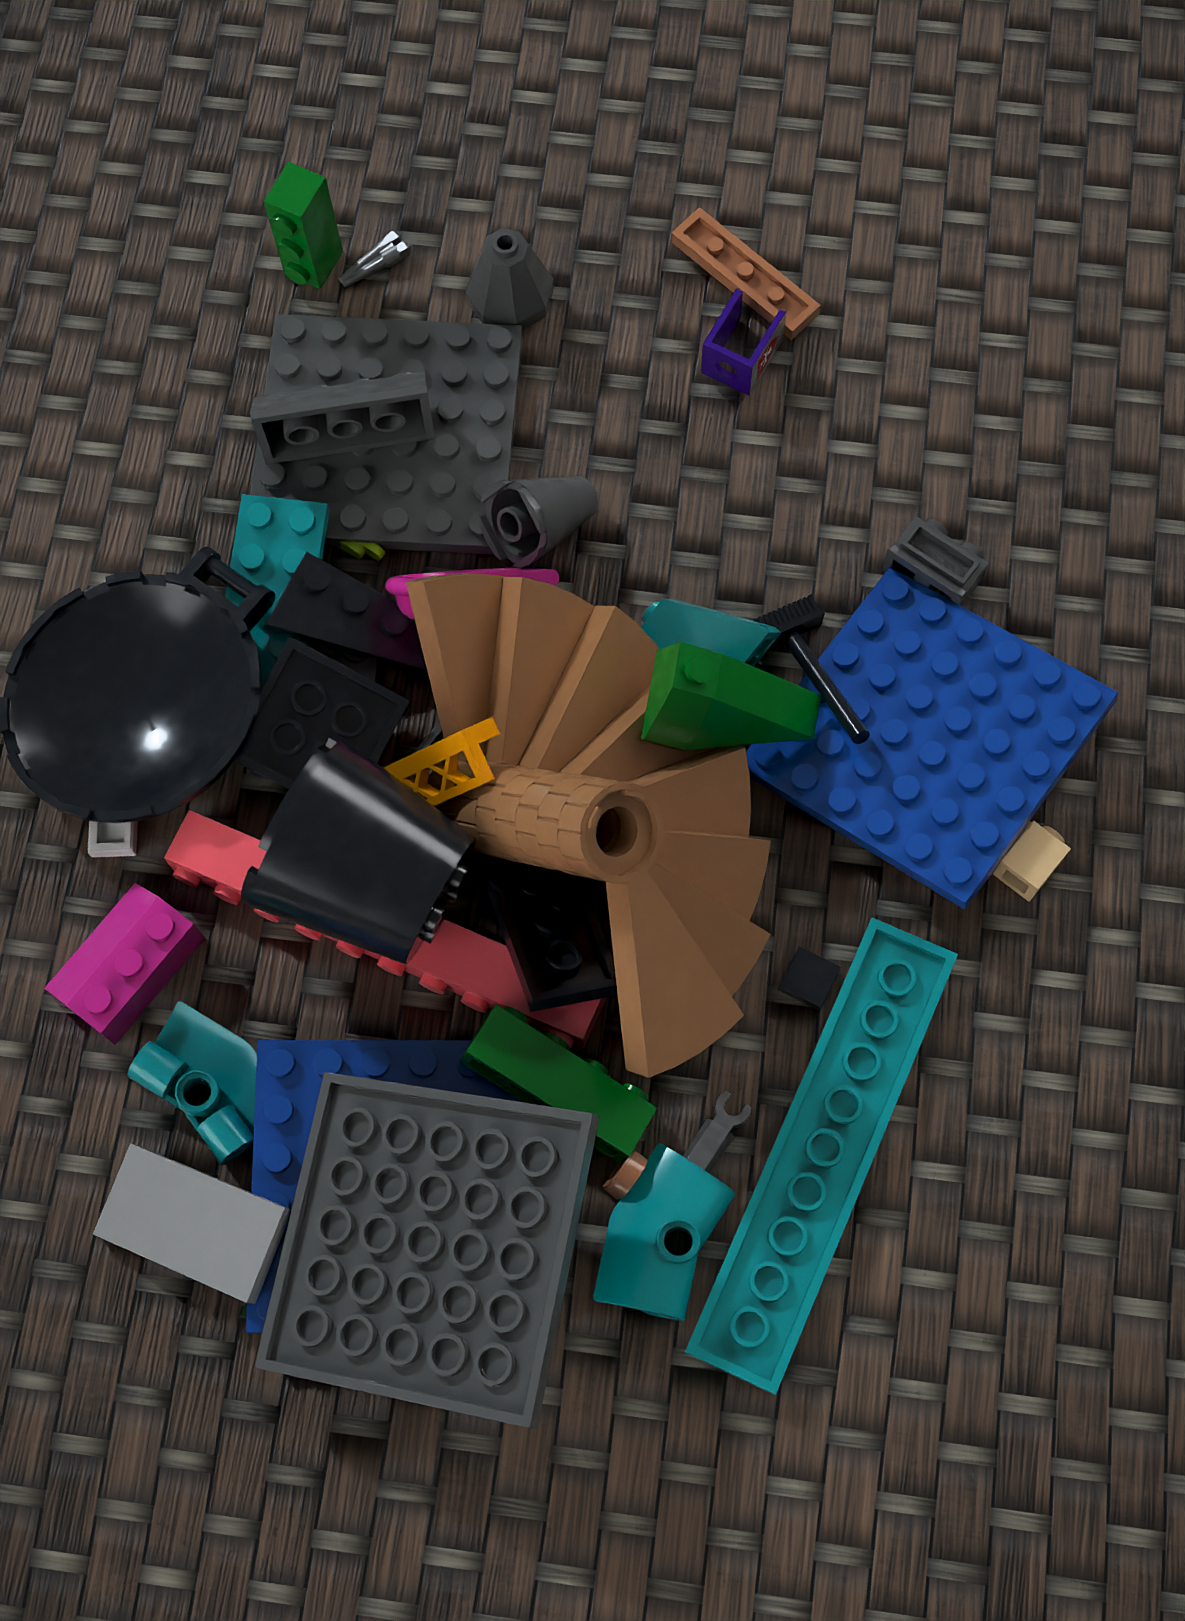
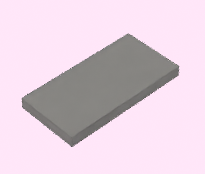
(193, 1223)

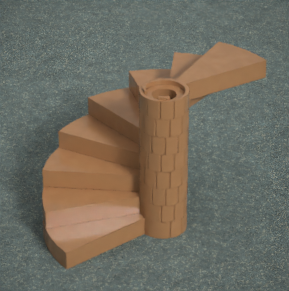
(597, 800)

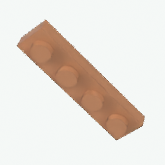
(743, 269)

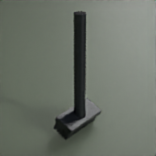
(794, 621)

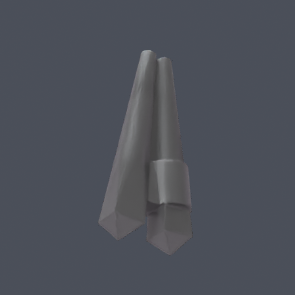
(382, 255)

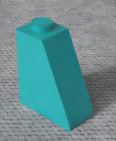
(734, 636)

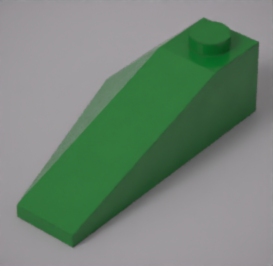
(718, 701)

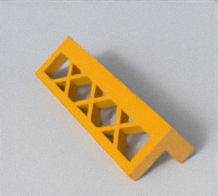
(448, 750)

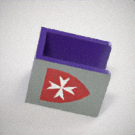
(747, 370)

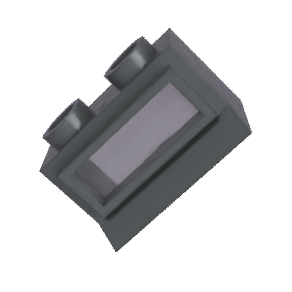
(938, 559)

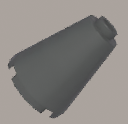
(534, 515)

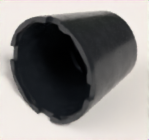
(359, 856)

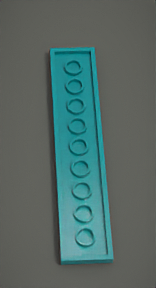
(821, 1157)

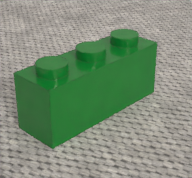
(303, 225)

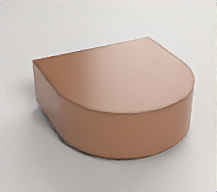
(625, 1175)

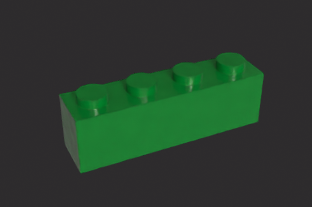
(545, 1073)

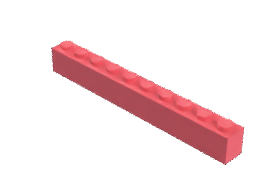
(453, 961)

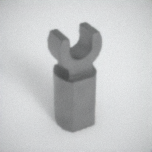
(715, 1135)

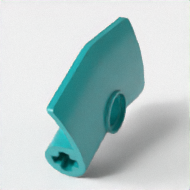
(202, 1052)
(634, 1260)

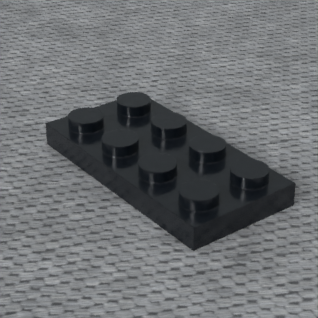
(549, 933)

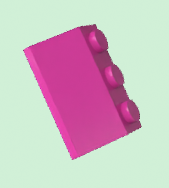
(125, 962)

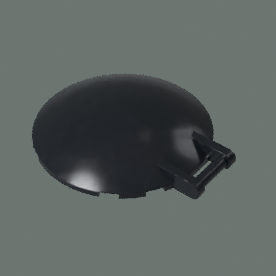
(135, 691)

